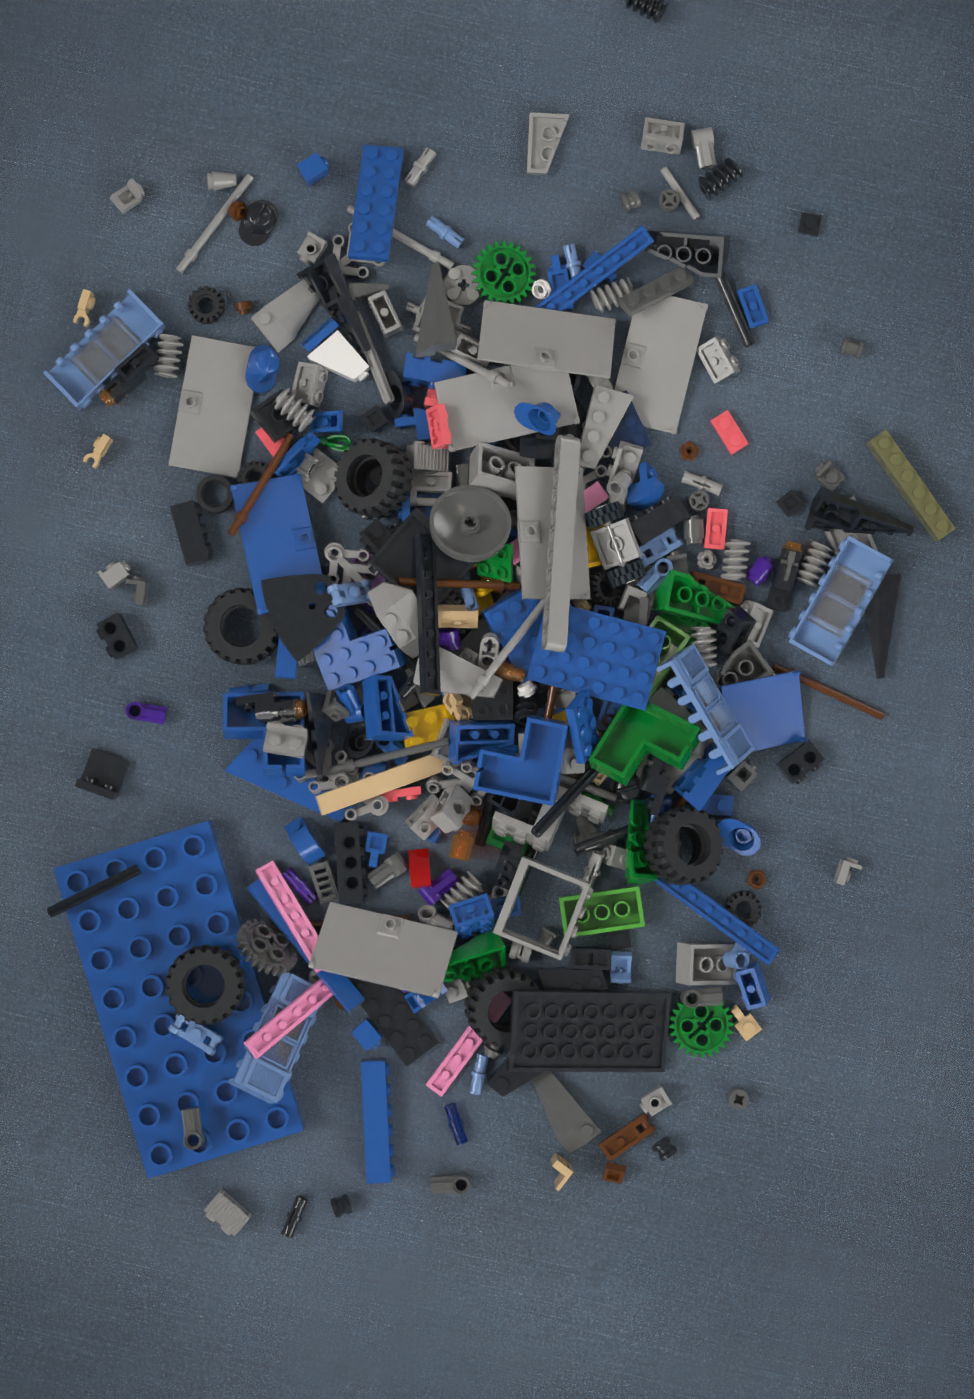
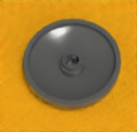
(470, 523)

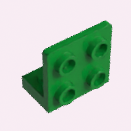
(498, 566)

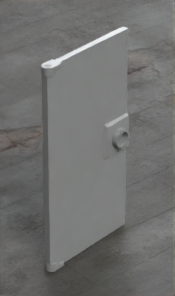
(546, 339)
(661, 359)
(213, 408)
(486, 411)
(533, 525)
(383, 949)

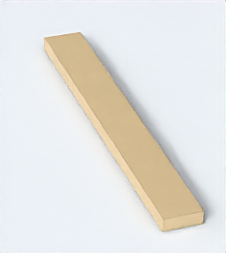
(378, 783)

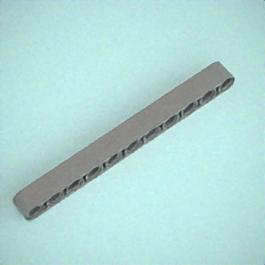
(561, 544)

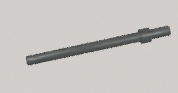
(350, 765)

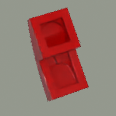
(419, 868)

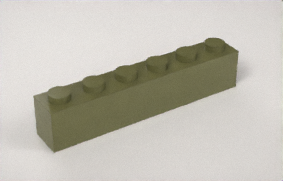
(910, 486)

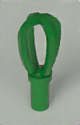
(326, 441)

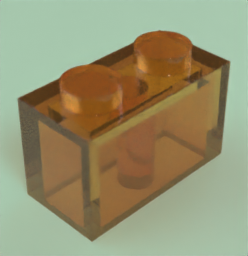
(461, 845)

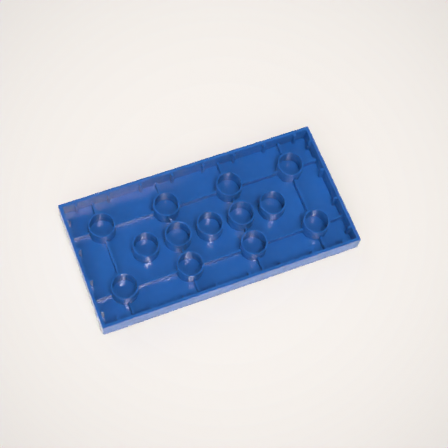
(126, 952)

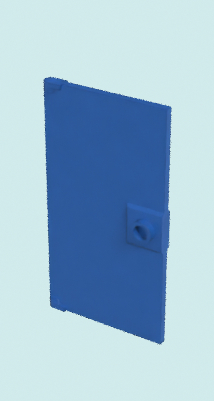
(277, 534)

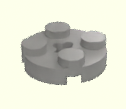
(453, 292)

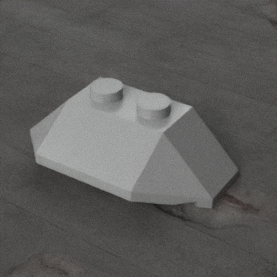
(398, 613)

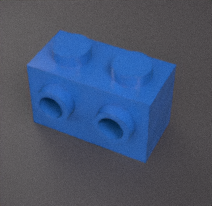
(752, 986)

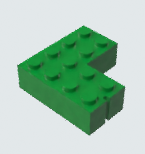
(642, 732)

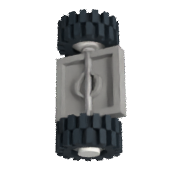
(615, 544)

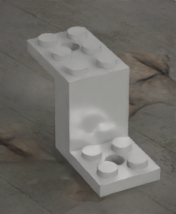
(521, 831)

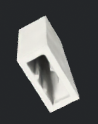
(340, 358)

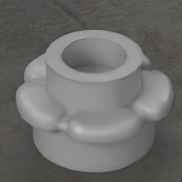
(701, 559)

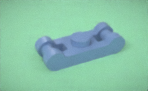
(659, 546)
(349, 593)
(196, 1034)

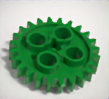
(488, 263)
(715, 1037)

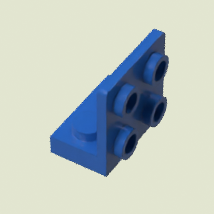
(472, 916)

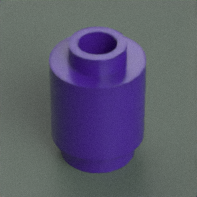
(760, 570)

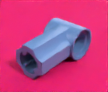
(653, 577)
(737, 957)

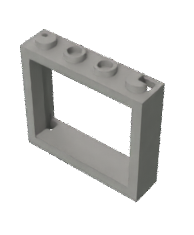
(512, 896)

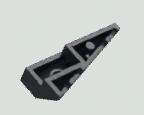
(330, 286)
(839, 512)
(880, 620)

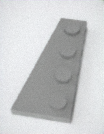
(602, 420)

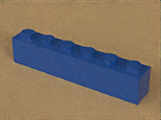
(376, 1121)

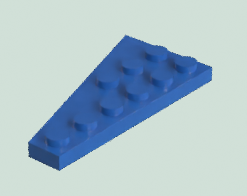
(249, 767)

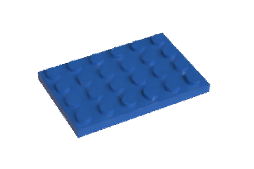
(602, 656)

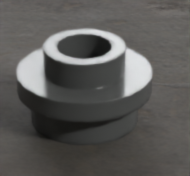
(493, 1052)

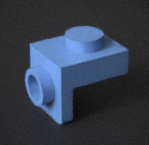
(620, 967)

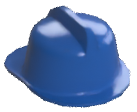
(262, 369)
(538, 417)
(739, 836)

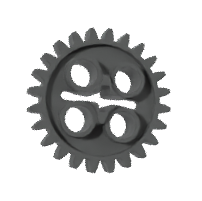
(266, 947)

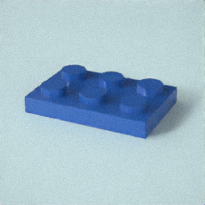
(582, 726)

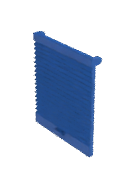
(768, 709)

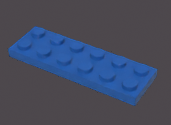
(375, 203)

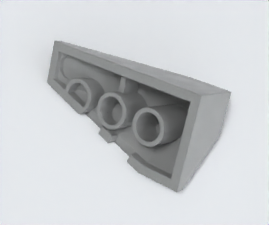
(285, 315)
(460, 676)

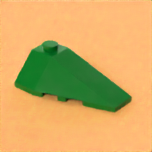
(688, 599)
(636, 866)
(475, 957)

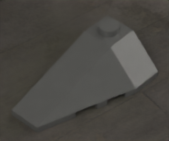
(743, 665)
(567, 1117)

